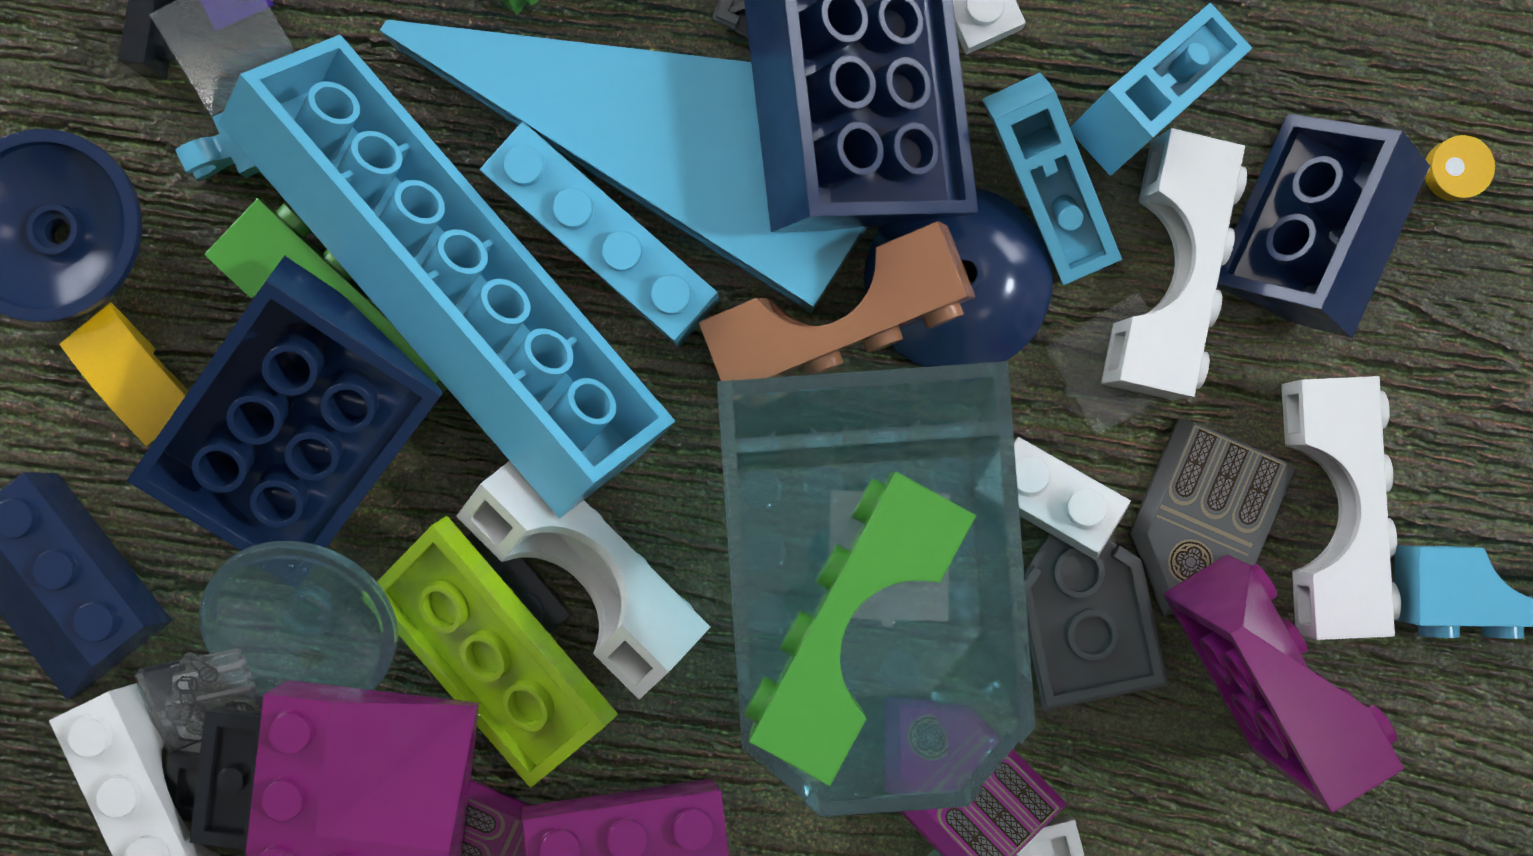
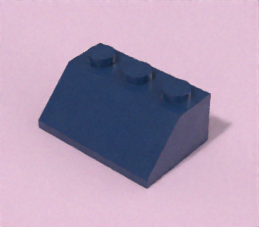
(1323, 221)
(68, 585)

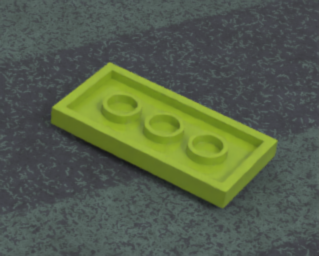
(492, 652)

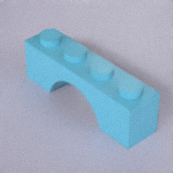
(600, 234)
(1455, 589)

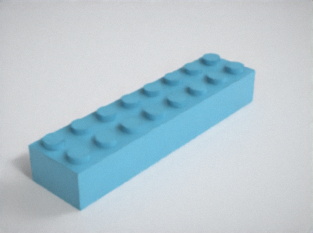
(444, 270)

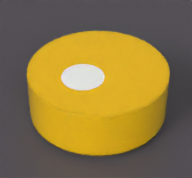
(1459, 168)

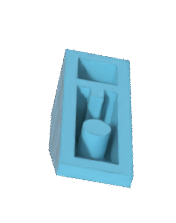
(1159, 88)
(1052, 177)

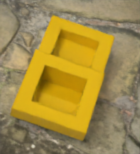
(125, 372)

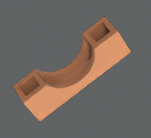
(912, 281)

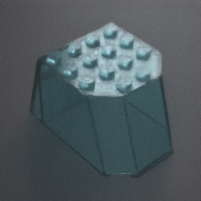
(935, 694)

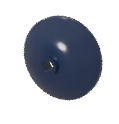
(53, 181)
(1009, 286)

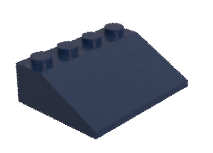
(860, 112)
(287, 419)

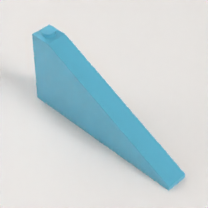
(651, 125)

